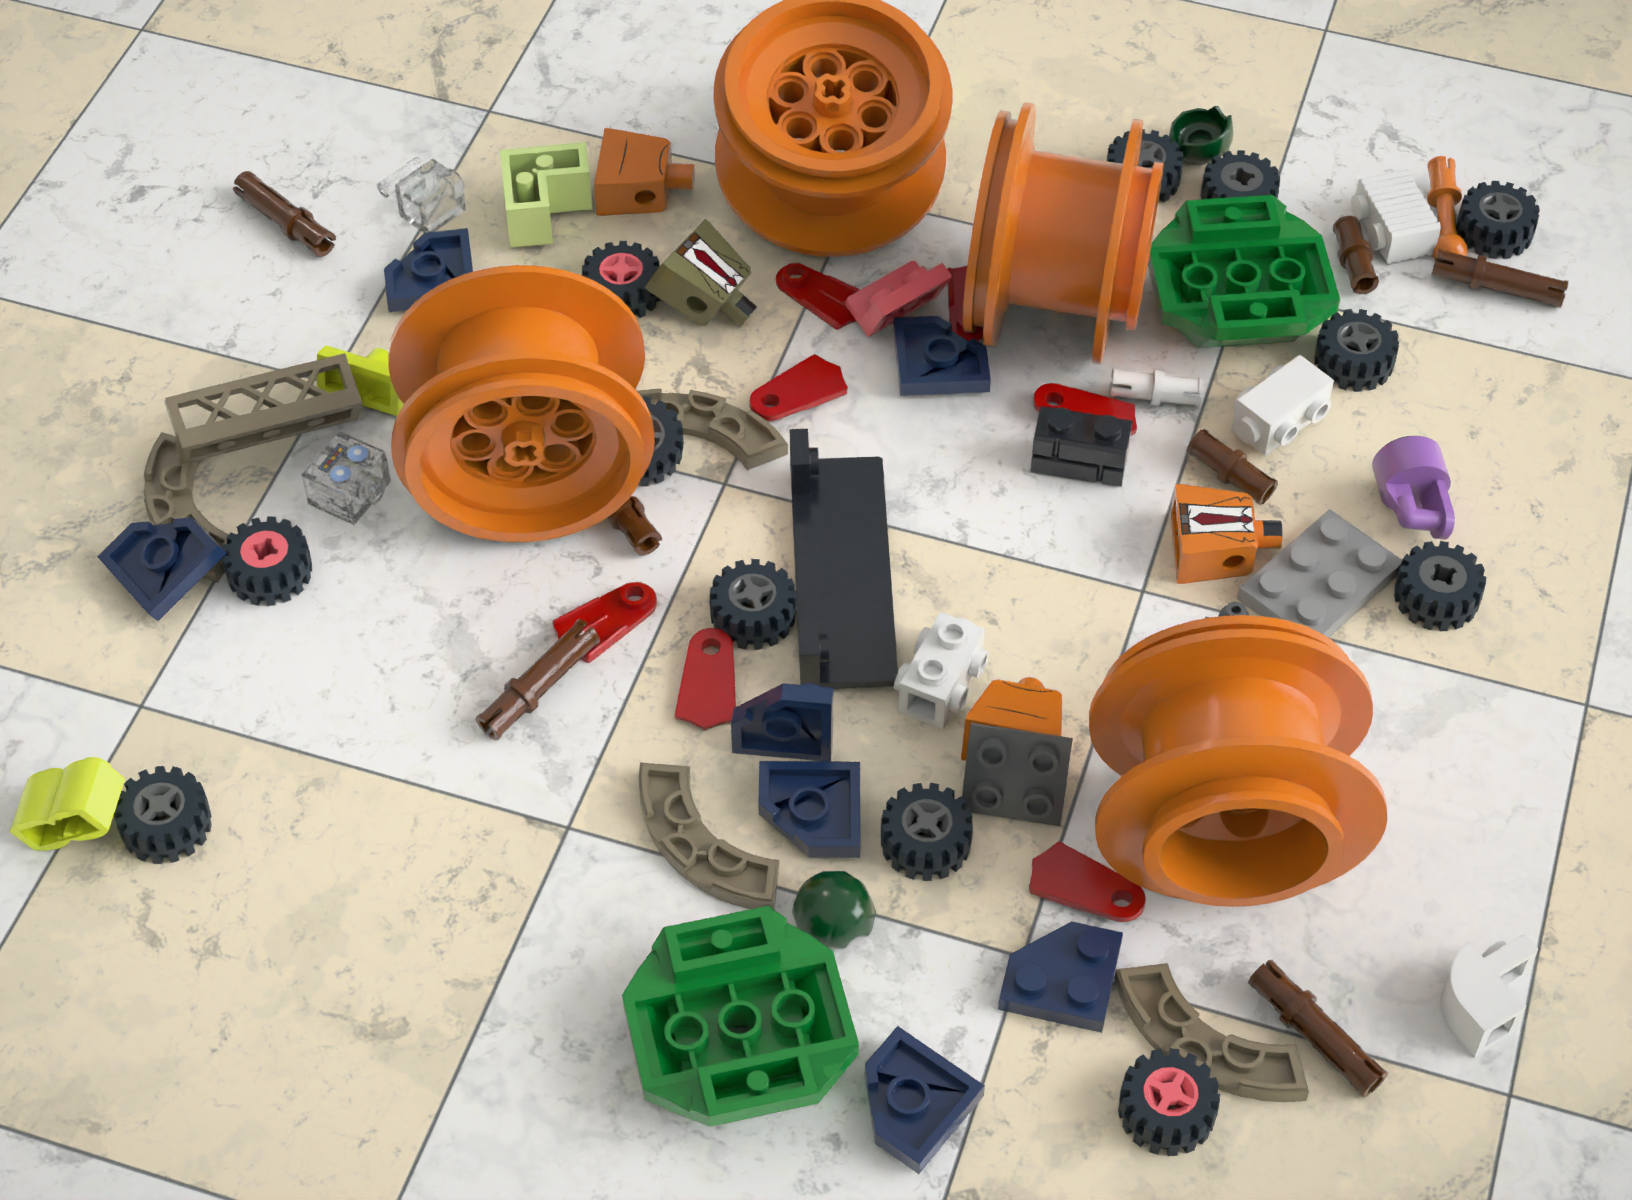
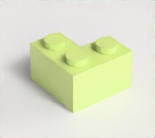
(543, 183)

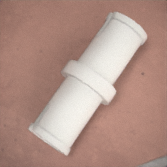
(1156, 387)

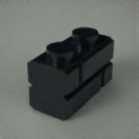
(1081, 445)

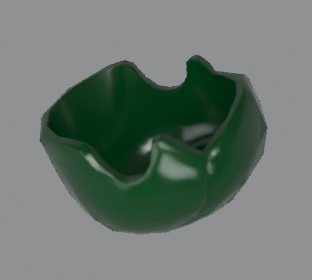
(1202, 134)
(834, 908)

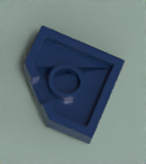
(433, 261)
(936, 359)
(161, 561)
(786, 723)
(813, 805)
(1063, 976)
(916, 1098)

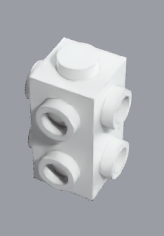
(1282, 405)
(941, 670)

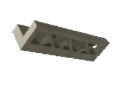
(268, 424)

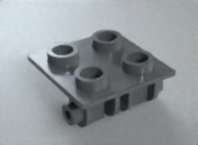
(1016, 774)

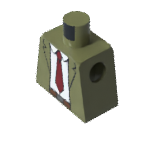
(704, 278)

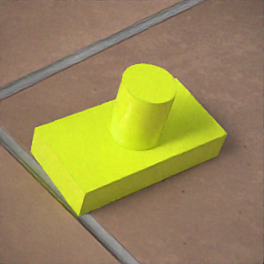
(370, 376)

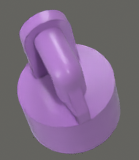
(1415, 484)

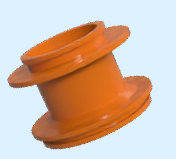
(841, 80)
(1059, 232)
(519, 403)
(1235, 762)

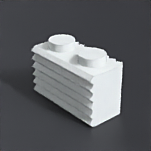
(1396, 216)

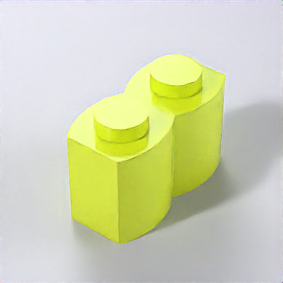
(67, 804)

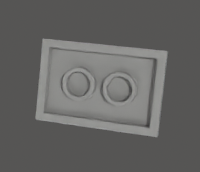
(1321, 576)

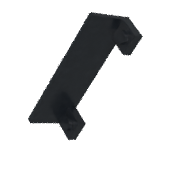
(841, 569)

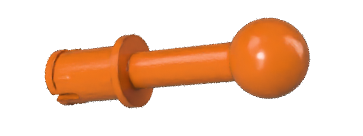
(1444, 196)

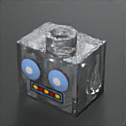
(346, 478)

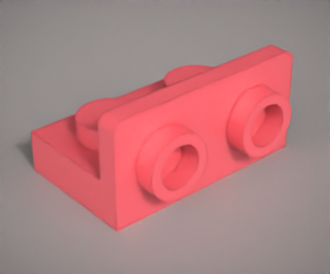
(896, 295)

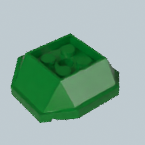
(1241, 273)
(731, 974)

